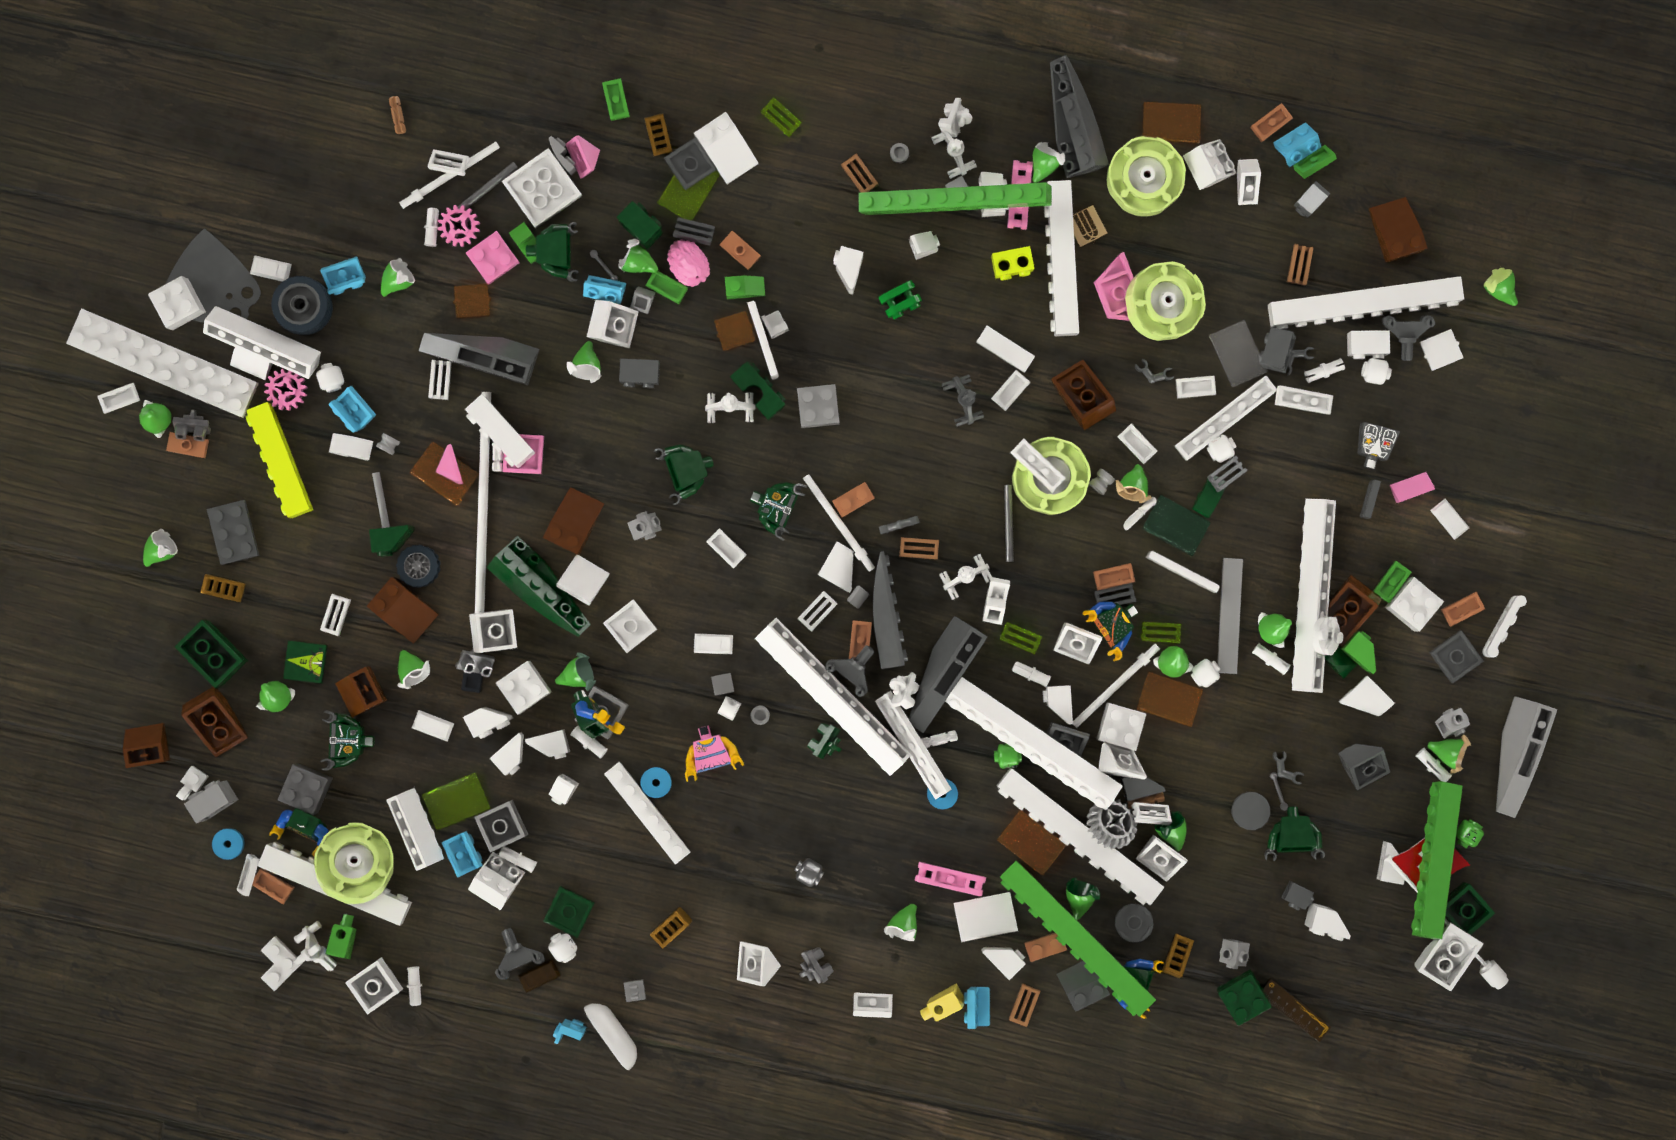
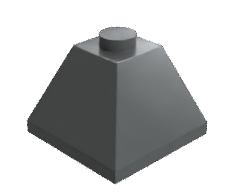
(1364, 764)

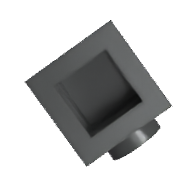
(1297, 896)

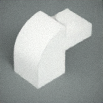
(996, 600)

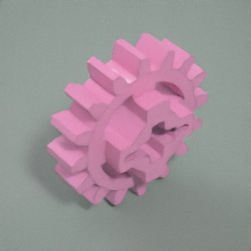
(453, 233)
(286, 383)

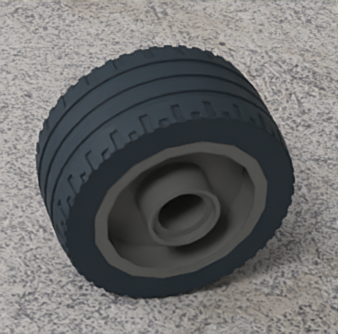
(288, 301)

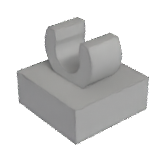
(634, 990)

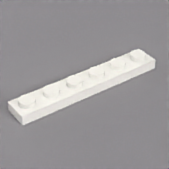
(1226, 418)
(911, 741)
(647, 812)

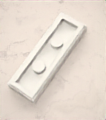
(1005, 349)
(1304, 400)
(1038, 465)

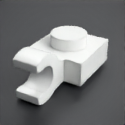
(193, 781)

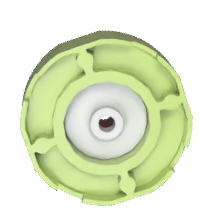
(1151, 158)
(1165, 301)
(1069, 462)
(357, 881)

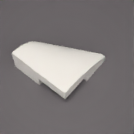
(839, 567)
(1367, 697)

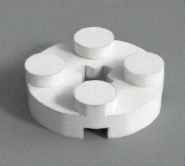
(1327, 635)

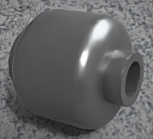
(809, 872)

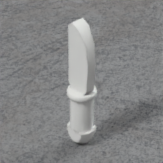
(1139, 513)

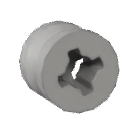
(388, 444)

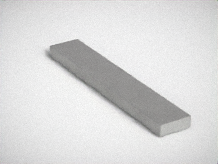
(1230, 615)

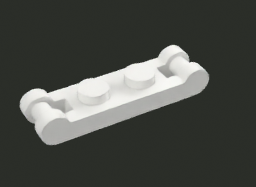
(1499, 632)

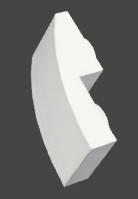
(350, 446)

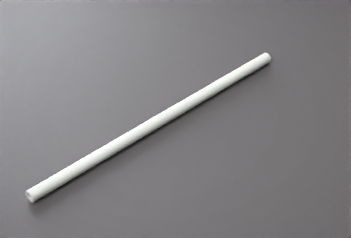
(482, 520)

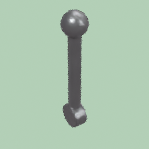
(594, 254)
(1283, 805)

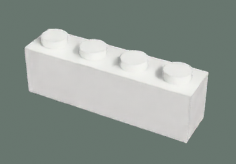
(500, 431)
(415, 829)

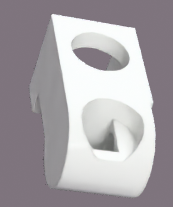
(729, 708)

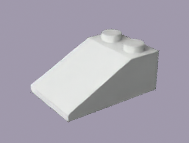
(726, 148)
(1448, 957)

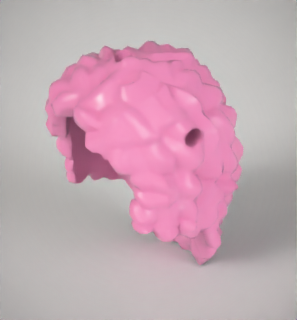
(688, 263)

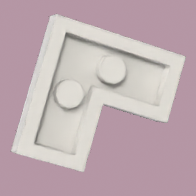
(283, 963)

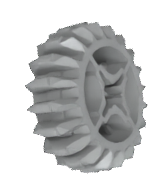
(1116, 834)

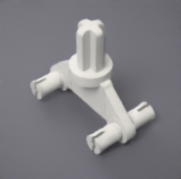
(955, 149)
(729, 404)
(966, 575)
(313, 950)

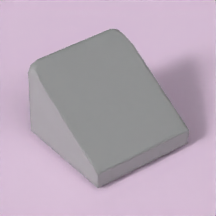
(642, 300)
(857, 597)
(722, 684)

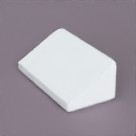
(250, 363)
(872, 1005)

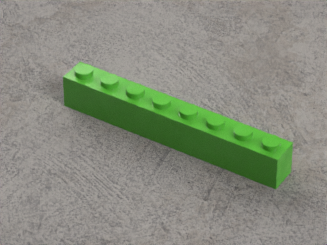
(1436, 860)

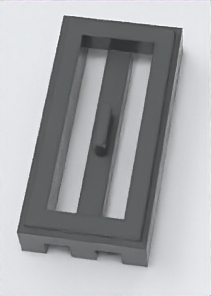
(694, 228)
(1238, 465)
(1370, 499)
(1130, 592)

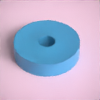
(647, 782)
(944, 802)
(220, 848)

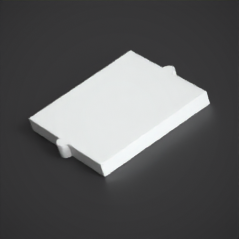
(1441, 350)

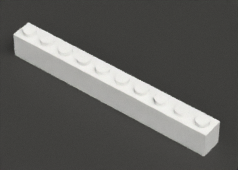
(1367, 301)
(1313, 592)
(833, 696)
(1034, 744)
(1076, 833)

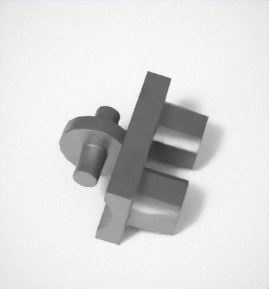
(191, 424)
(475, 662)
(811, 965)

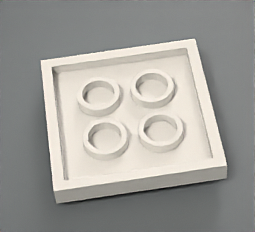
(542, 188)

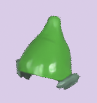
(577, 673)

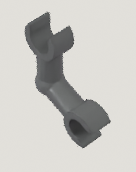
(1298, 353)
(1152, 378)
(899, 524)
(1281, 772)

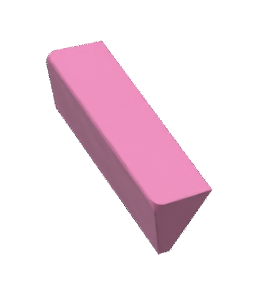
(1411, 487)

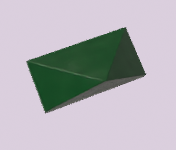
(1340, 663)

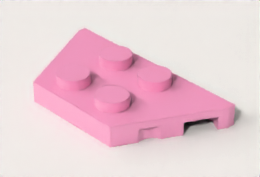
(1113, 286)

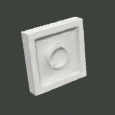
(582, 579)
(630, 626)

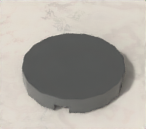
(1250, 810)
(1134, 922)

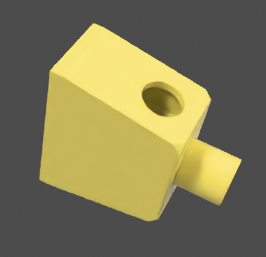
(950, 1000)

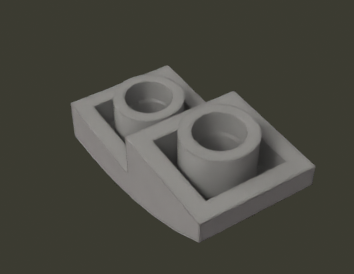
(559, 150)

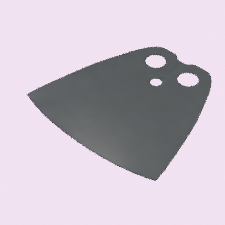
(213, 274)

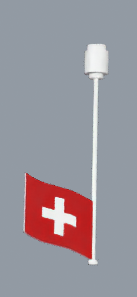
(1408, 865)

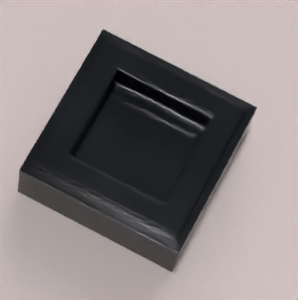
(472, 682)

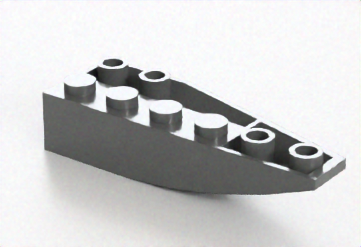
(1075, 122)
(483, 353)
(886, 619)
(944, 669)

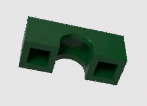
(747, 377)

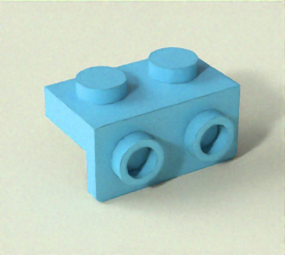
(1298, 144)
(343, 276)
(604, 289)
(352, 410)
(462, 853)
(977, 1007)
(570, 1028)

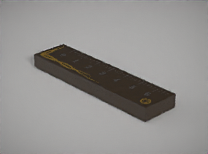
(1296, 1010)

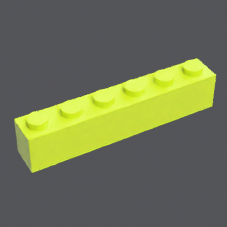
(279, 460)

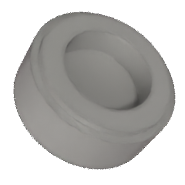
(899, 153)
(760, 715)

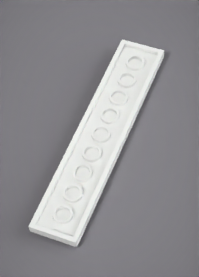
(162, 363)

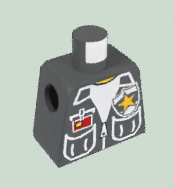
(1375, 443)

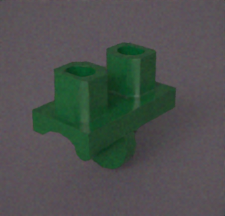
(828, 742)

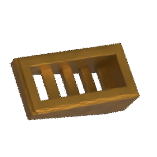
(648, 120)
(207, 582)
(677, 916)
(1178, 973)

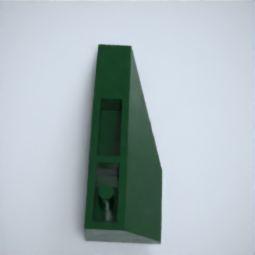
(536, 584)

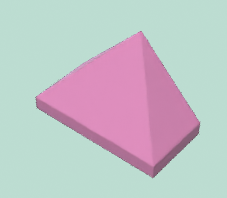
(583, 154)
(448, 466)

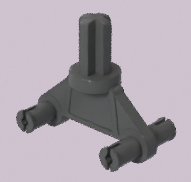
(1408, 332)
(966, 398)
(853, 669)
(516, 955)

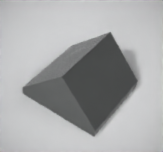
(1069, 737)

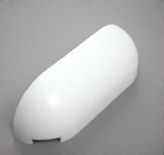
(612, 1034)

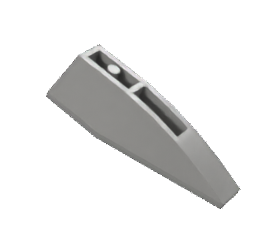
(1521, 751)

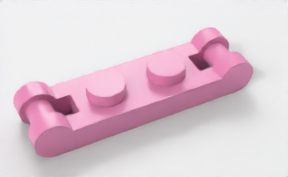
(1017, 179)
(950, 879)

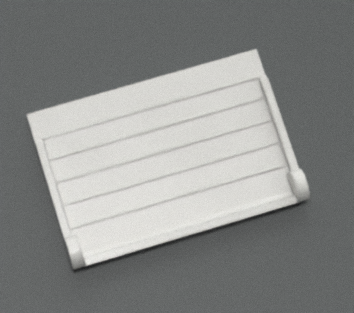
(985, 917)

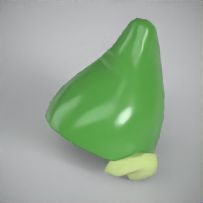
(1502, 286)

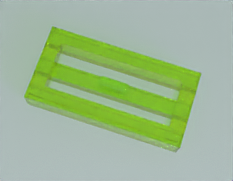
(776, 113)
(1177, 632)
(1035, 644)

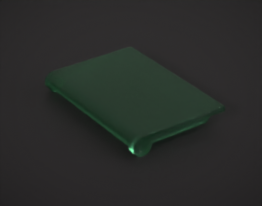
(1176, 525)

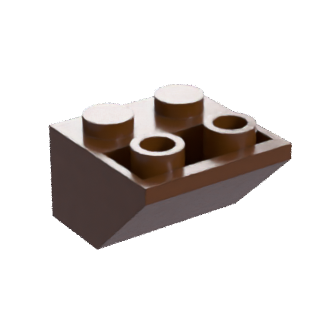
(361, 691)
(145, 745)

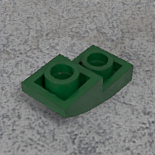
(1208, 498)

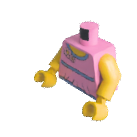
(710, 753)

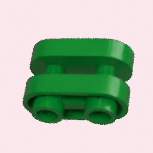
(911, 302)

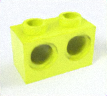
(1011, 258)

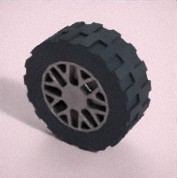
(418, 566)

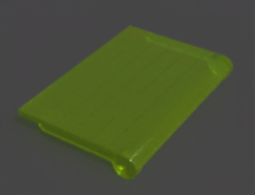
(686, 202)
(456, 801)

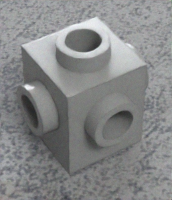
(644, 526)
(1452, 723)
(1234, 953)

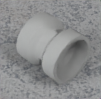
(1101, 481)

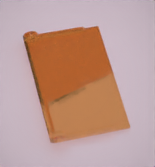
(1172, 121)
(426, 472)
(1169, 699)

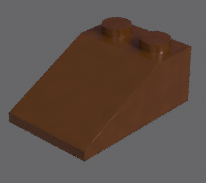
(1397, 230)
(1084, 394)
(574, 521)
(1352, 606)
(402, 609)
(214, 721)

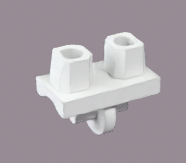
(957, 117)
(903, 688)

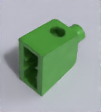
(338, 946)

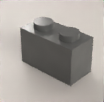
(1277, 349)
(639, 372)

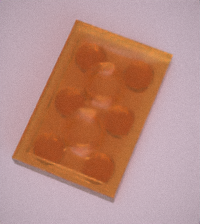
(1031, 842)

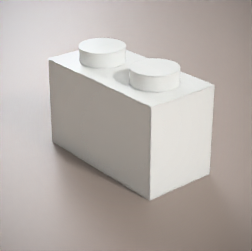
(1368, 344)

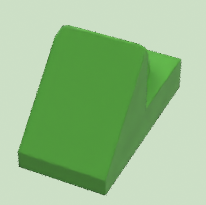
(523, 236)

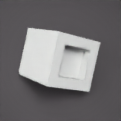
(774, 324)

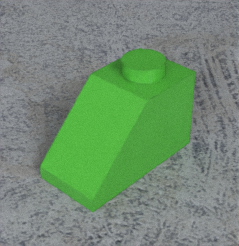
(744, 287)
(1361, 651)

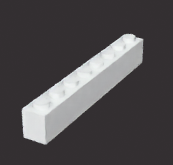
(1062, 260)
(302, 871)

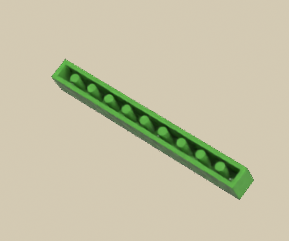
(955, 198)
(1077, 938)

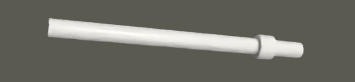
(417, 195)
(860, 553)
(1143, 659)

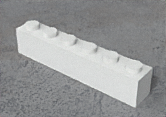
(261, 342)

